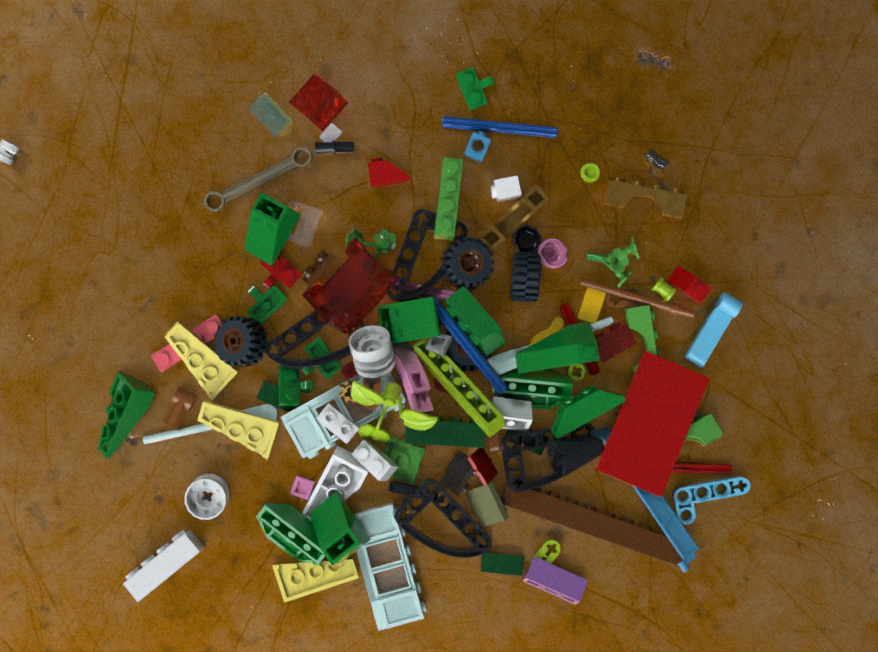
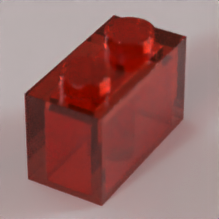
(614, 341)

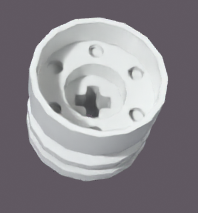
(372, 351)
(206, 507)

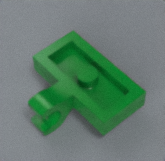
(472, 88)
(266, 303)
(319, 349)
(290, 387)

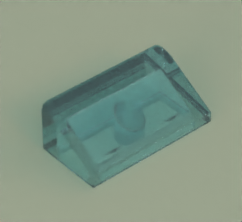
(270, 114)

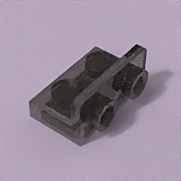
(458, 474)

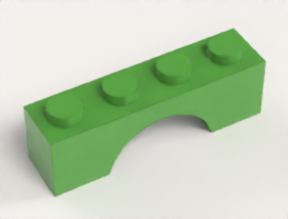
(448, 198)
(641, 320)
(704, 430)

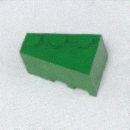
(475, 320)

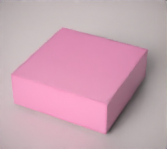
(302, 487)

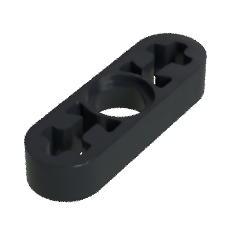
(407, 489)

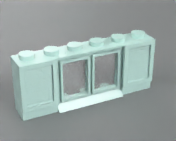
(311, 435)
(388, 569)

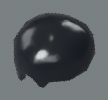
(526, 239)

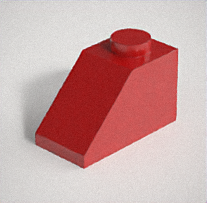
(385, 173)
(689, 284)

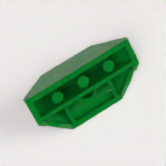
(541, 387)
(584, 408)
(290, 532)

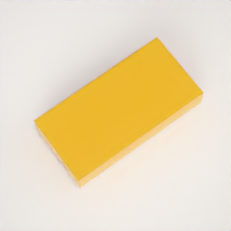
(591, 305)

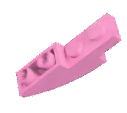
(413, 377)

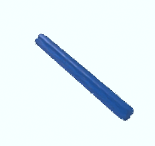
(499, 127)
(470, 348)

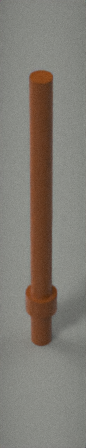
(673, 308)

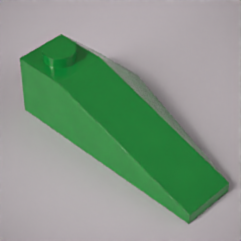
(127, 406)

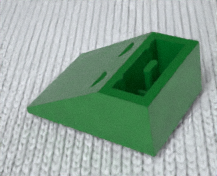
(269, 228)
(410, 319)
(337, 529)

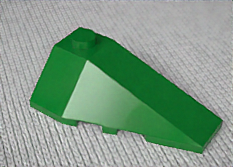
(566, 347)

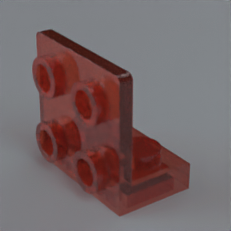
(318, 102)

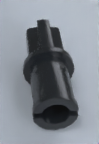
(333, 147)

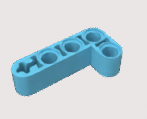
(713, 328)
(711, 494)

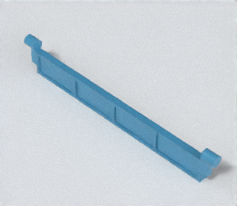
(663, 515)

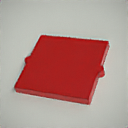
(482, 465)

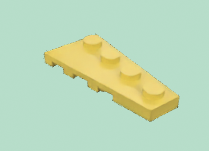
(200, 360)
(246, 428)
(306, 578)

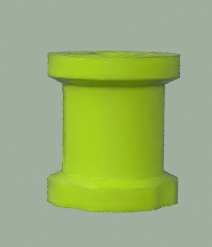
(664, 289)
(581, 372)

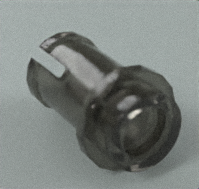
(655, 159)

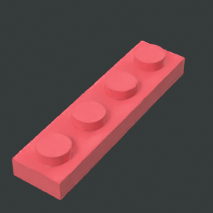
(205, 331)

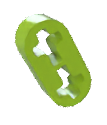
(543, 549)

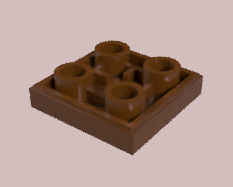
(313, 273)

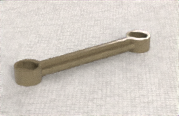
(258, 179)

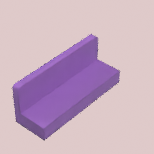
(555, 580)

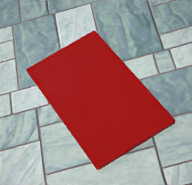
(652, 424)

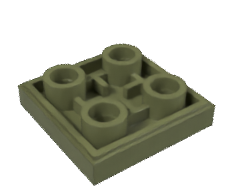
(487, 504)

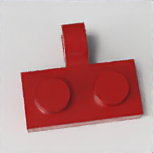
(283, 271)

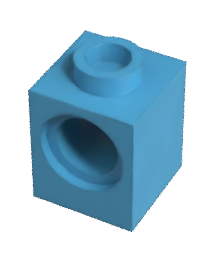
(477, 155)

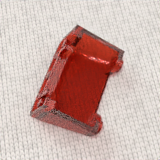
(352, 289)

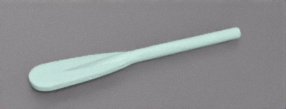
(506, 361)
(264, 410)

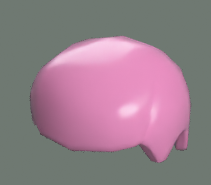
(552, 253)

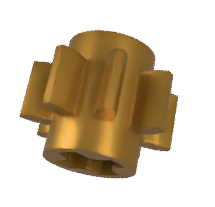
(347, 395)

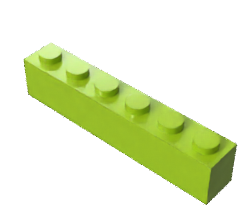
(461, 389)

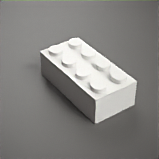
(159, 568)

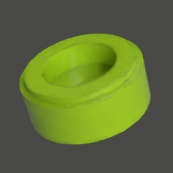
(590, 172)

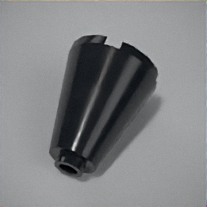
(573, 453)

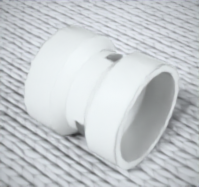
(7, 157)

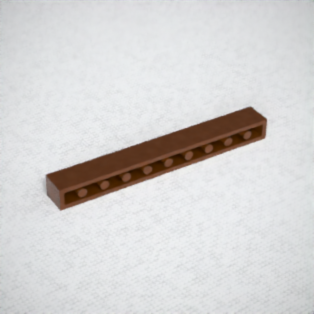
(592, 522)

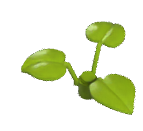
(390, 397)

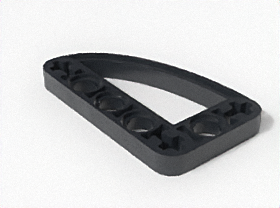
(429, 225)
(300, 338)
(516, 452)
(427, 497)

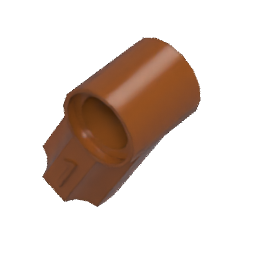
(181, 403)

